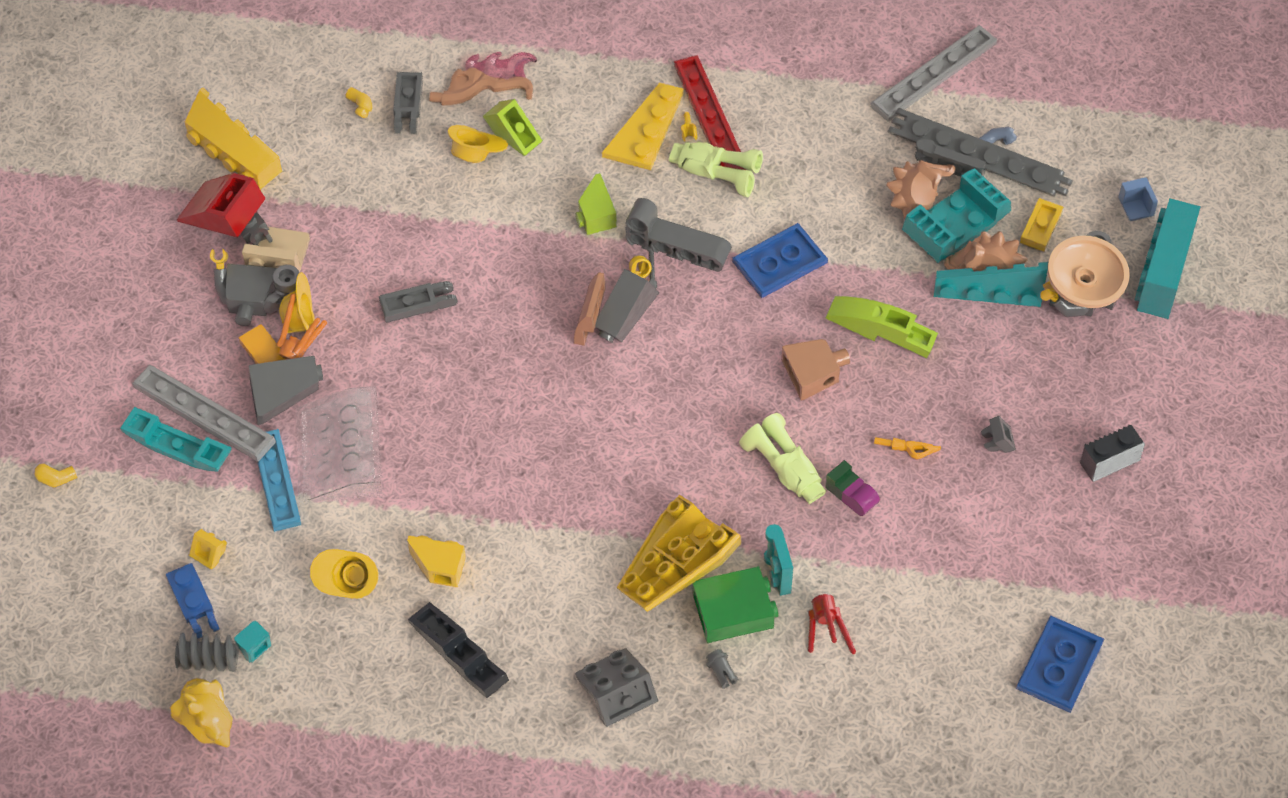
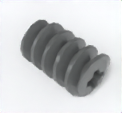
(206, 653)

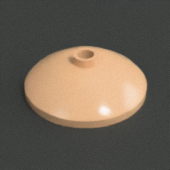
(1092, 261)

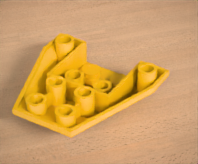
(676, 554)

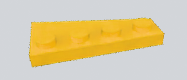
(645, 130)

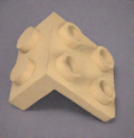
(286, 249)

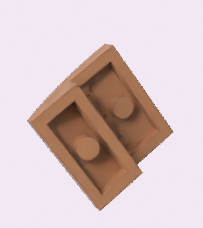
(590, 309)

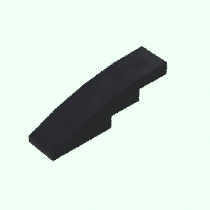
(458, 650)

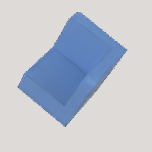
(1138, 199)

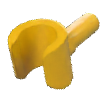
(688, 128)

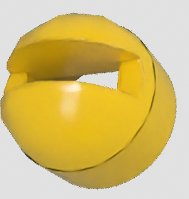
(644, 266)

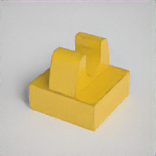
(207, 548)

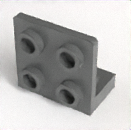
(618, 686)

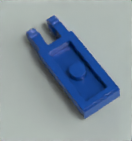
(192, 597)

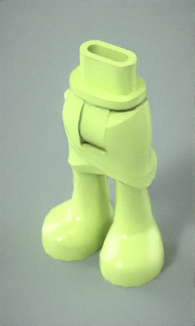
(704, 161)
(793, 467)

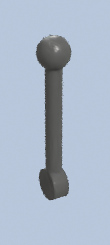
(651, 259)

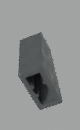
(625, 306)
(282, 385)

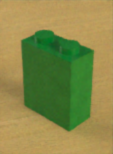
(734, 604)

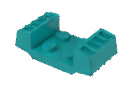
(958, 217)

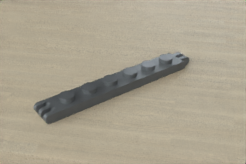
(997, 159)

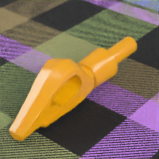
(908, 446)

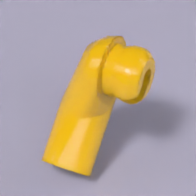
(362, 100)
(53, 477)

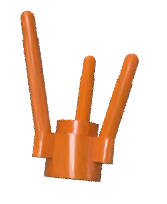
(294, 347)

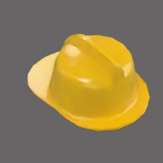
(473, 144)
(302, 312)
(344, 573)

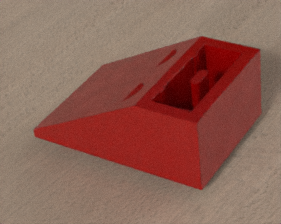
(224, 204)

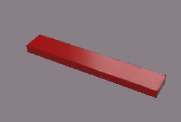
(706, 106)

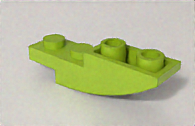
(881, 319)

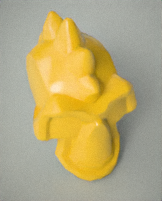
(203, 712)

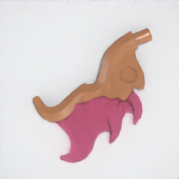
(488, 74)

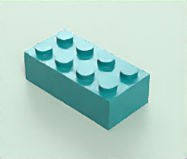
(1166, 258)

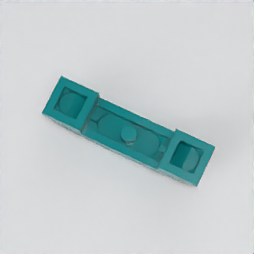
(173, 443)

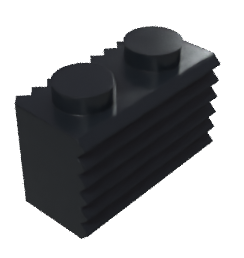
(1112, 453)

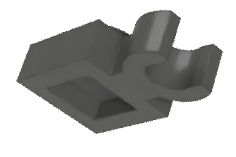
(256, 231)

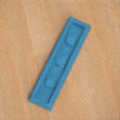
(278, 486)

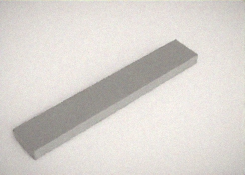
(933, 72)
(204, 413)

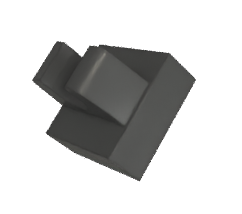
(1001, 435)

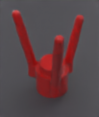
(826, 612)

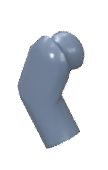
(1004, 133)

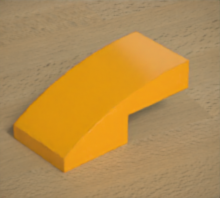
(260, 345)

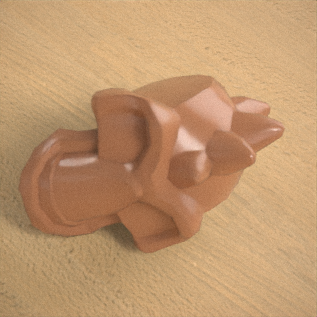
(917, 184)
(986, 252)

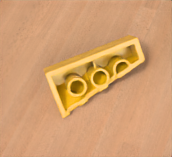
(230, 141)

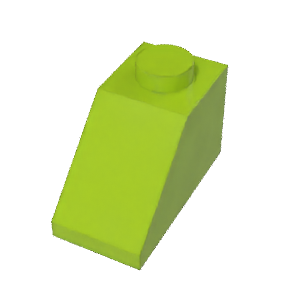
(512, 125)
(596, 208)

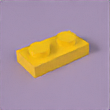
(1041, 224)

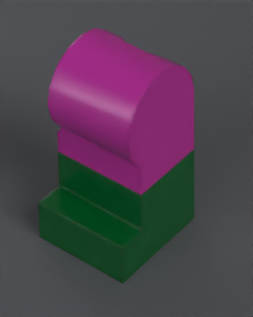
(851, 489)

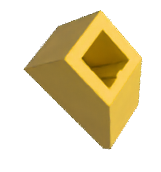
(438, 560)

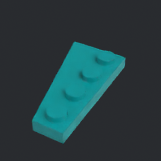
(1003, 286)

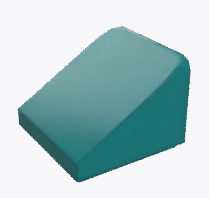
(253, 641)

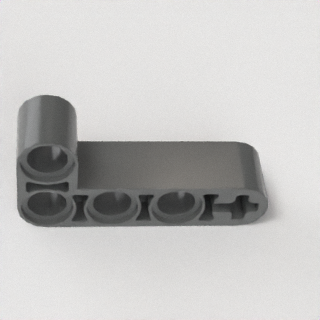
(674, 239)

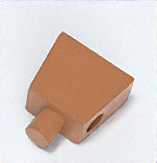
(813, 366)

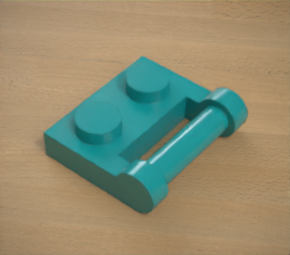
(779, 559)

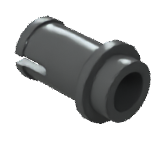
(718, 662)

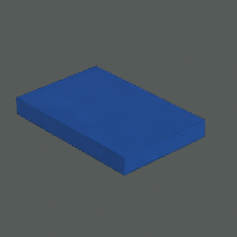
(780, 260)
(1060, 664)

